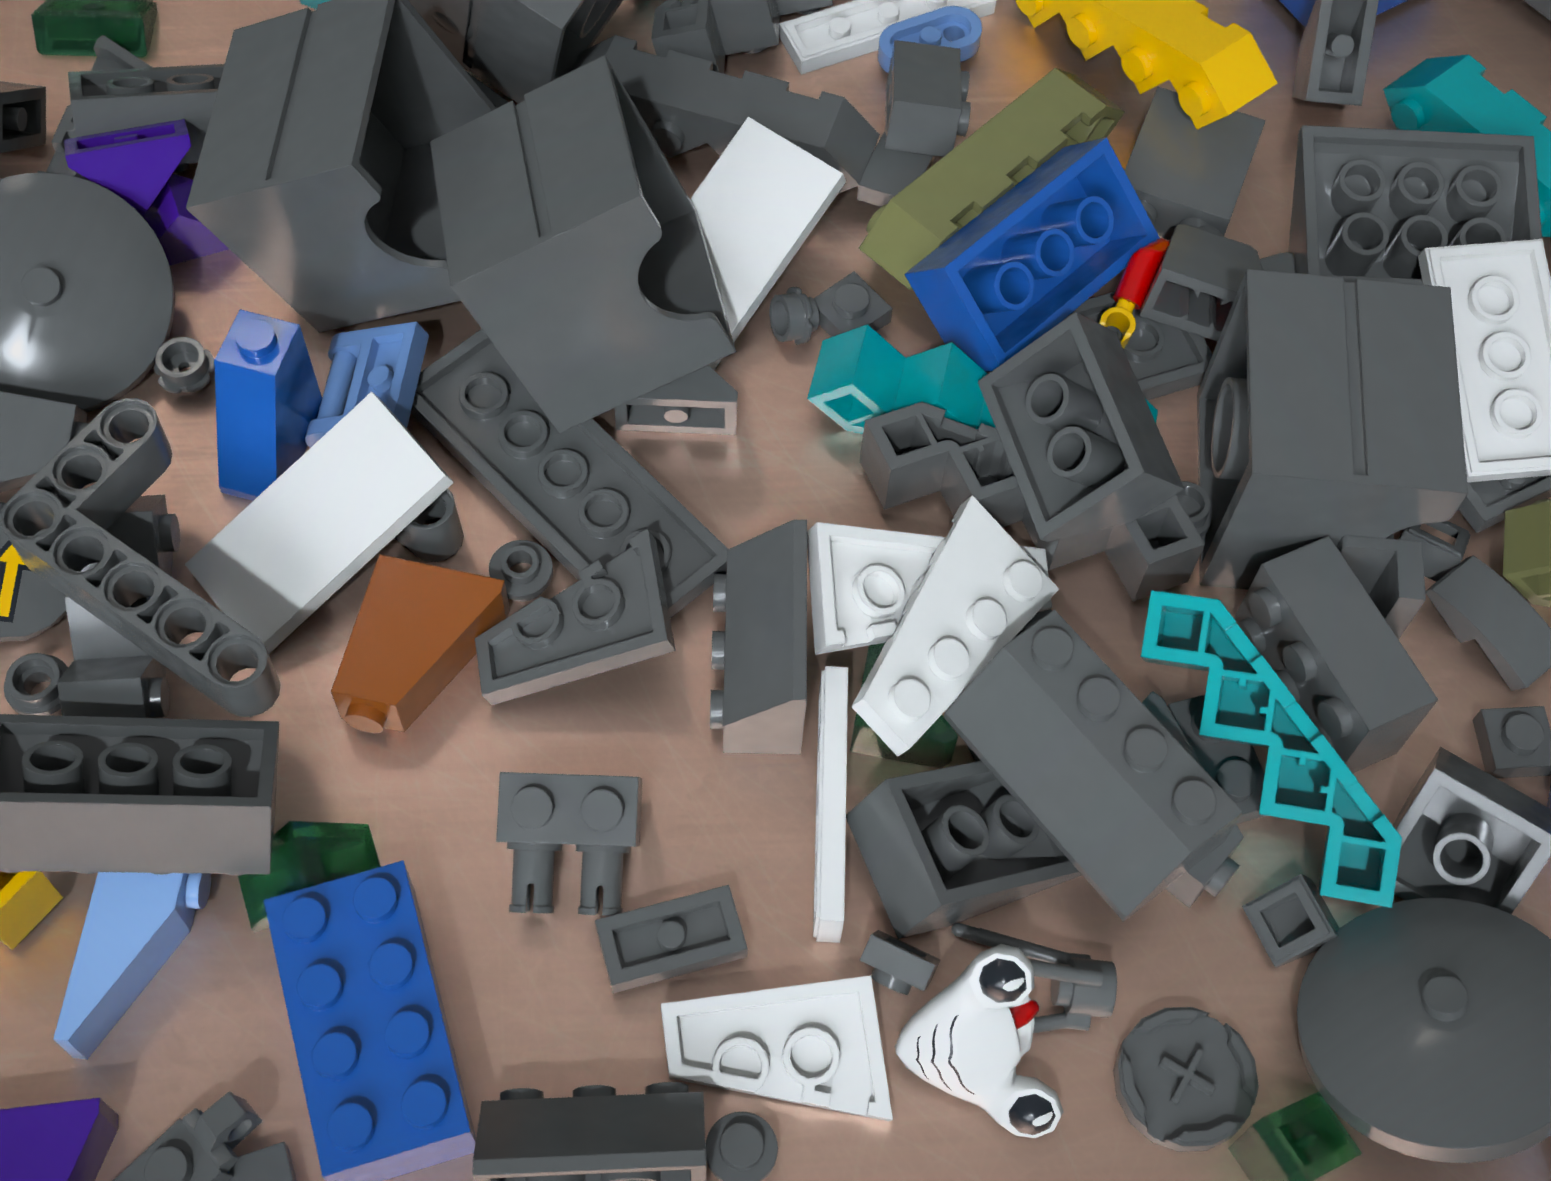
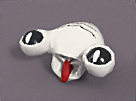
(976, 1037)

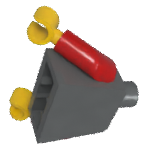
(1182, 282)

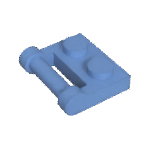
(367, 361)

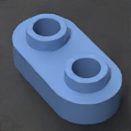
(934, 28)

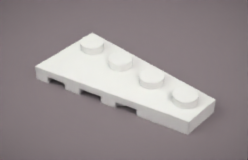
(954, 624)

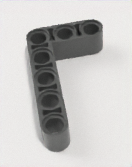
(79, 537)

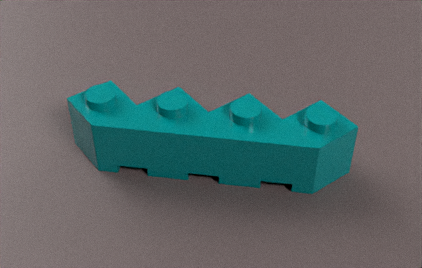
(1455, 97)
(867, 377)
(1302, 771)

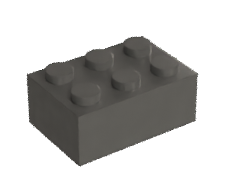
(1335, 653)

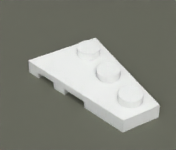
(785, 1044)

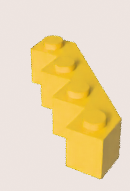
(1167, 40)

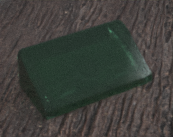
(75, 25)

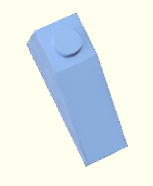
(125, 941)

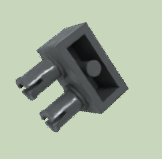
(582, 810)

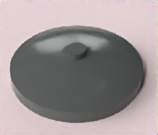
(78, 291)
(1433, 1029)

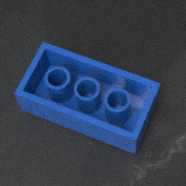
(1033, 254)
(369, 1027)

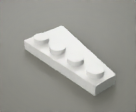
(866, 579)

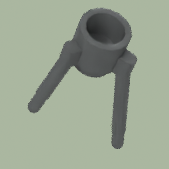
(1077, 981)

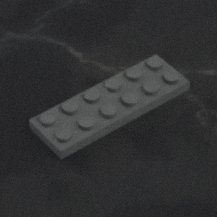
(566, 487)

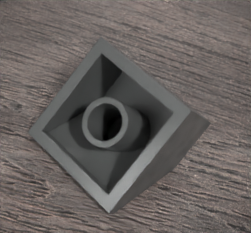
(1470, 837)

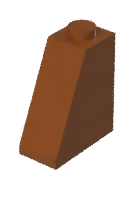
(412, 640)

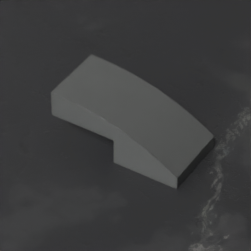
(890, 173)
(1488, 609)

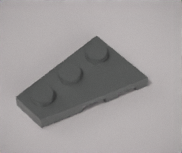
(590, 628)

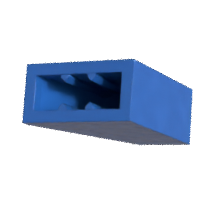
(262, 402)

